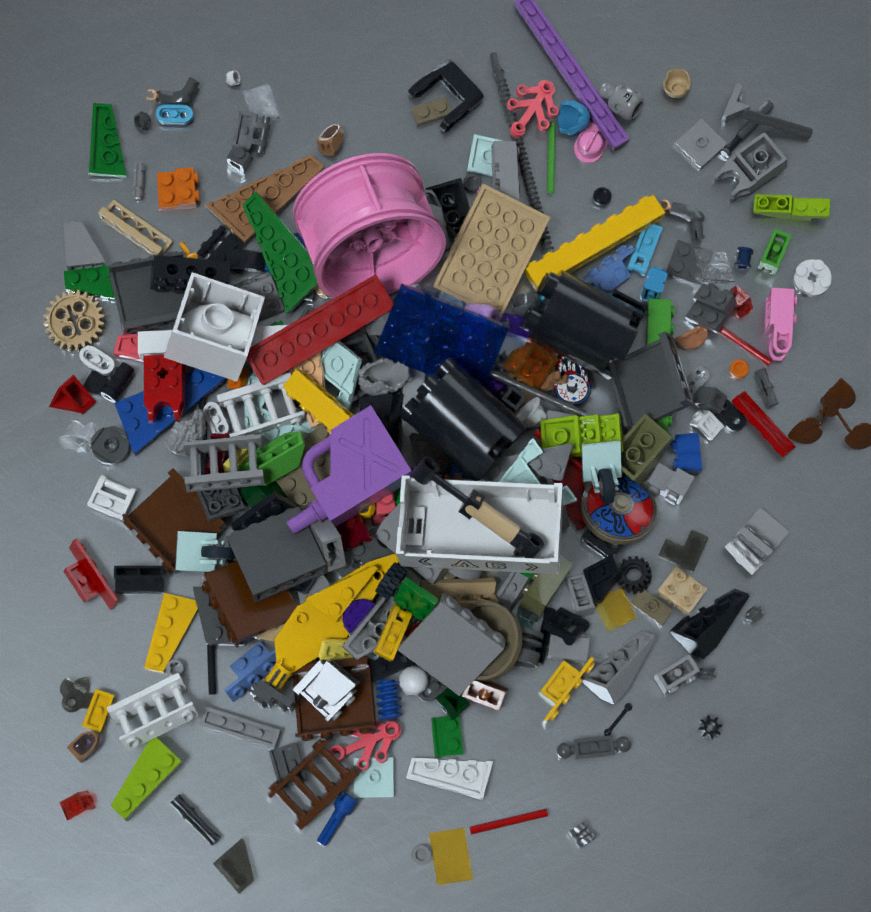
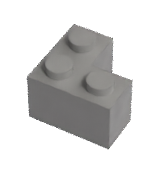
(669, 483)

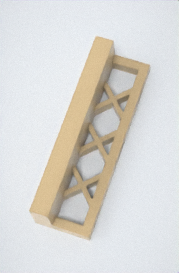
(133, 232)
(462, 589)

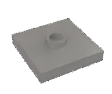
(700, 143)

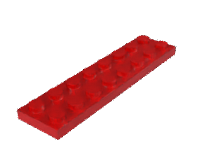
(319, 329)

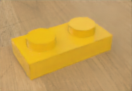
(97, 710)

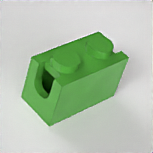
(774, 251)

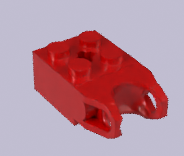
(166, 391)

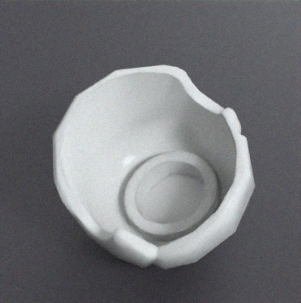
(413, 680)

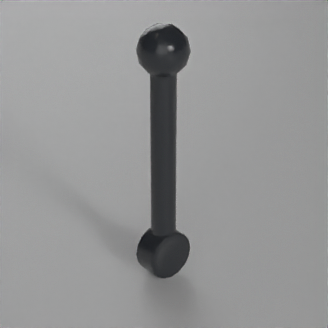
(628, 707)

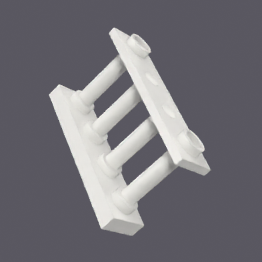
(246, 395)
(146, 699)

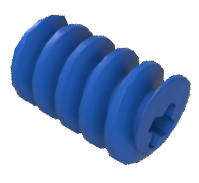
(388, 699)

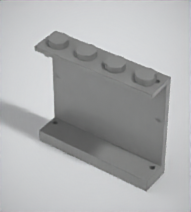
(452, 645)

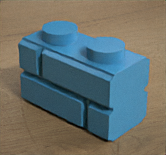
(654, 284)

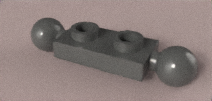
(594, 747)

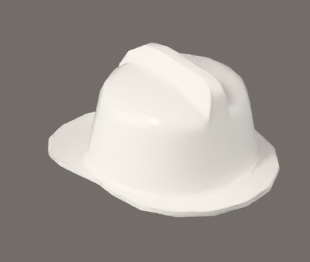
(531, 412)

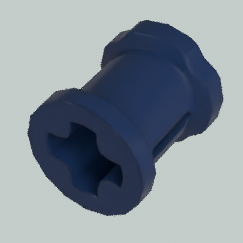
(743, 259)

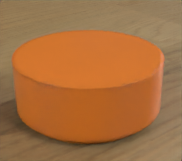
(739, 369)

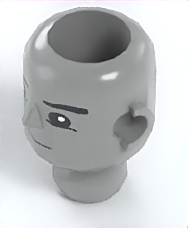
(622, 100)

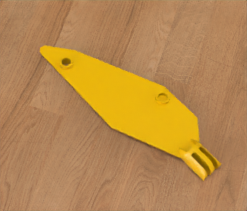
(307, 626)

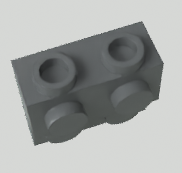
(711, 307)
(265, 695)

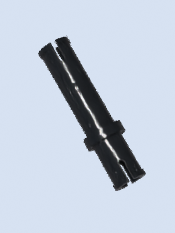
(195, 820)

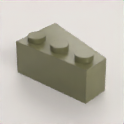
(541, 591)

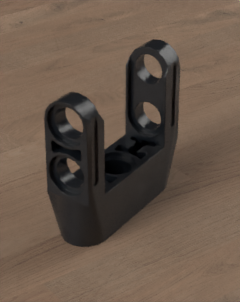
(457, 83)

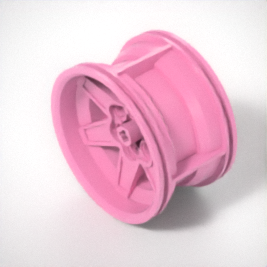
(368, 221)

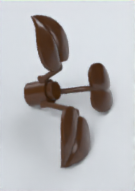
(837, 397)

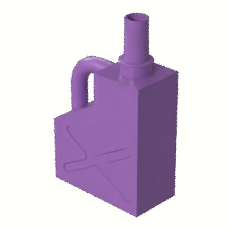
(362, 471)

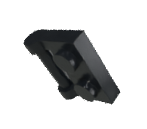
(560, 623)

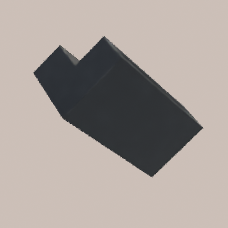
(139, 579)

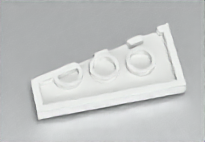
(456, 776)

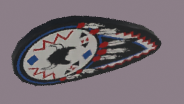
(578, 382)

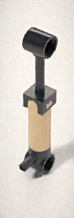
(525, 543)

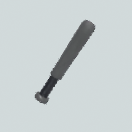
(765, 108)

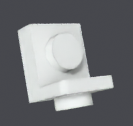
(706, 423)

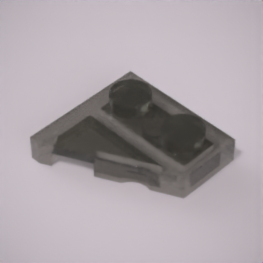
(236, 866)

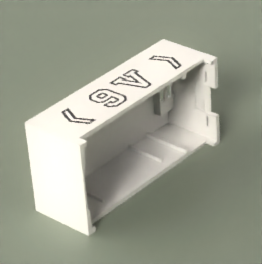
(456, 542)

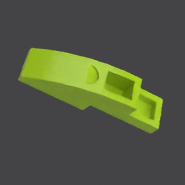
(792, 208)

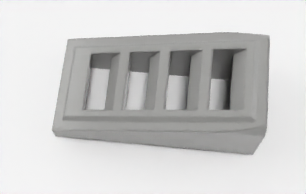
(583, 607)

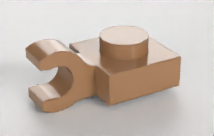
(553, 378)

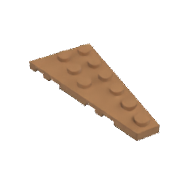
(275, 189)

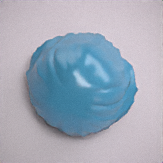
(572, 117)

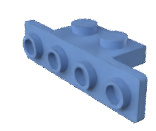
(611, 271)
(250, 669)

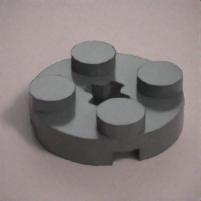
(99, 446)

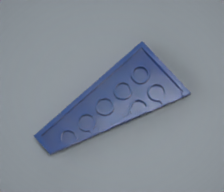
(135, 415)

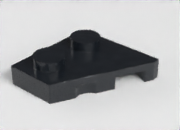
(602, 577)

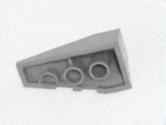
(369, 629)
(615, 674)

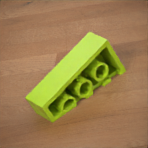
(149, 773)

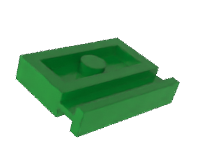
(447, 736)

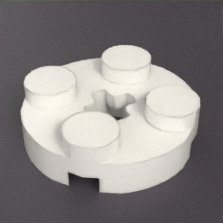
(808, 287)

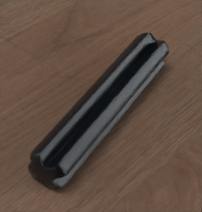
(542, 651)

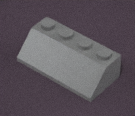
(388, 535)

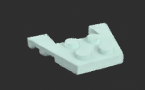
(341, 369)
(521, 473)

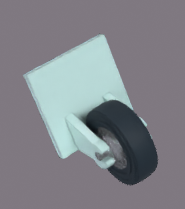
(602, 467)
(200, 551)

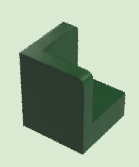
(452, 703)

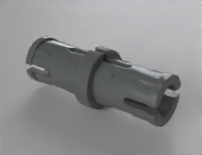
(766, 387)

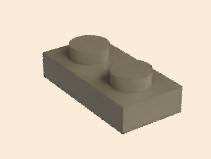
(431, 111)

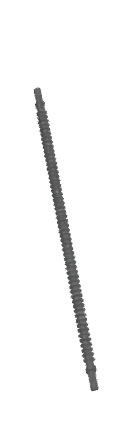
(510, 115)

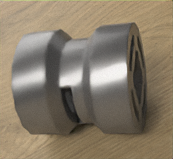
(584, 838)

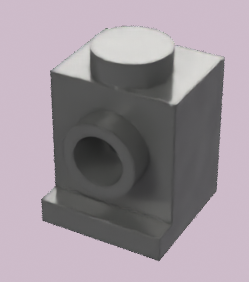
(239, 159)

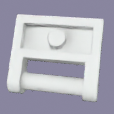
(109, 503)

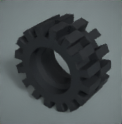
(639, 584)

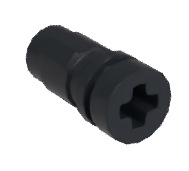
(118, 380)

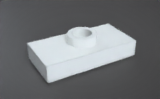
(744, 556)

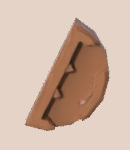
(692, 339)

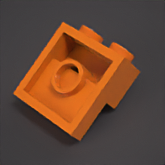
(178, 189)

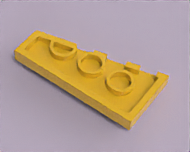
(171, 625)

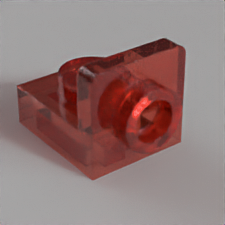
(744, 302)
(77, 804)

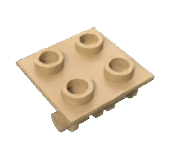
(682, 590)

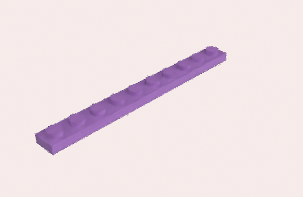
(572, 72)

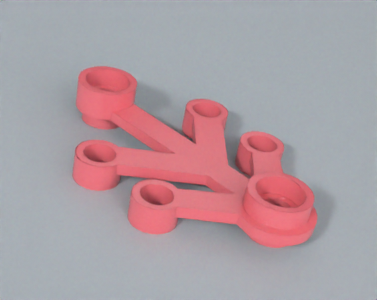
(534, 106)
(369, 741)

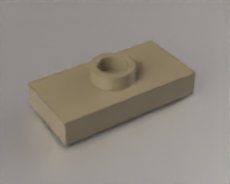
(651, 607)

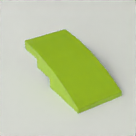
(581, 431)

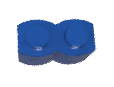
(687, 453)

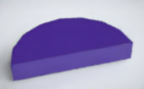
(355, 613)

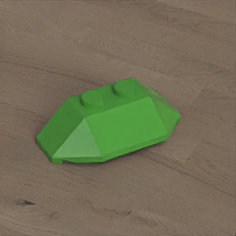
(278, 456)

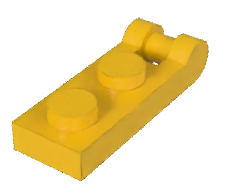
(392, 633)

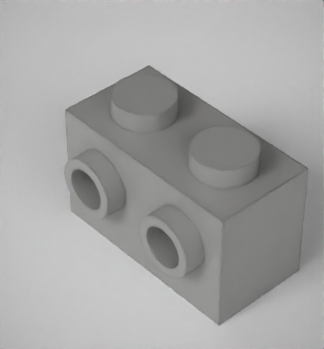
(676, 674)

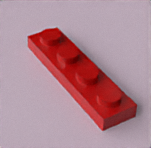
(763, 424)

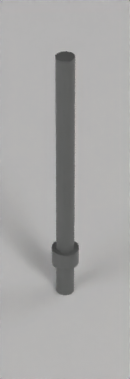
(567, 406)

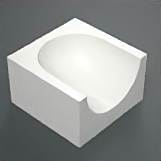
(214, 327)

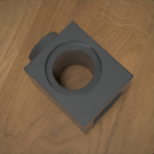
(709, 399)

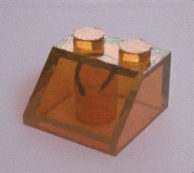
(531, 364)

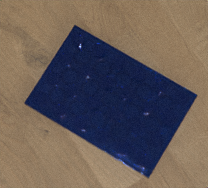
(429, 330)

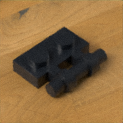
(220, 253)

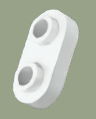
(98, 360)
(217, 421)

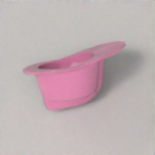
(590, 144)

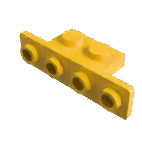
(561, 683)

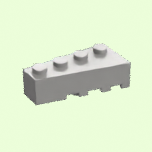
(505, 168)

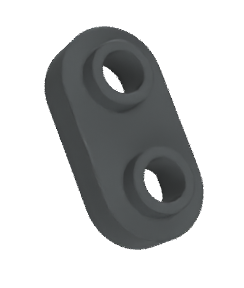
(435, 688)

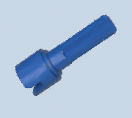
(343, 806)

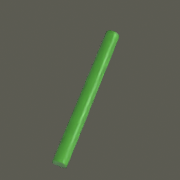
(551, 158)

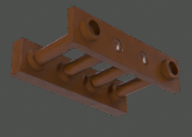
(332, 789)

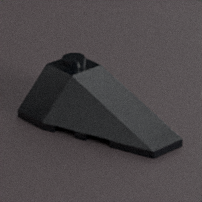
(707, 628)

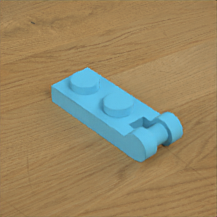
(645, 249)

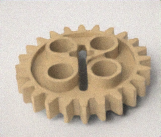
(89, 314)

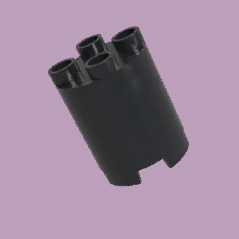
(581, 322)
(462, 419)

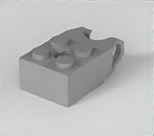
(750, 171)

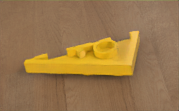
(337, 597)

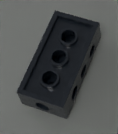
(173, 273)

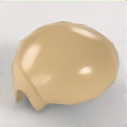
(677, 83)

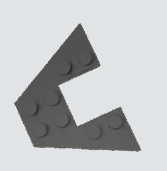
(550, 464)

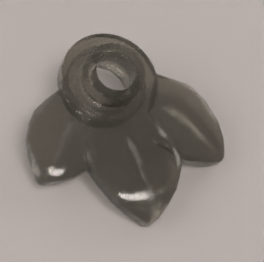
(78, 691)

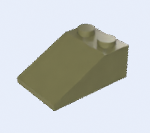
(643, 448)

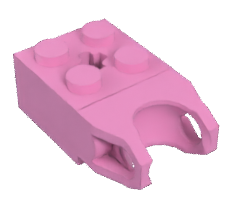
(780, 320)

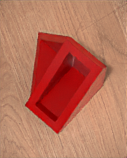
(72, 397)

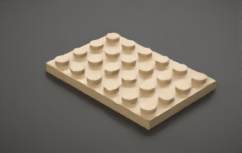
(491, 250)

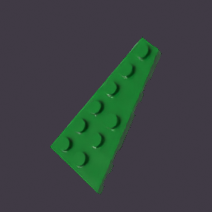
(283, 253)

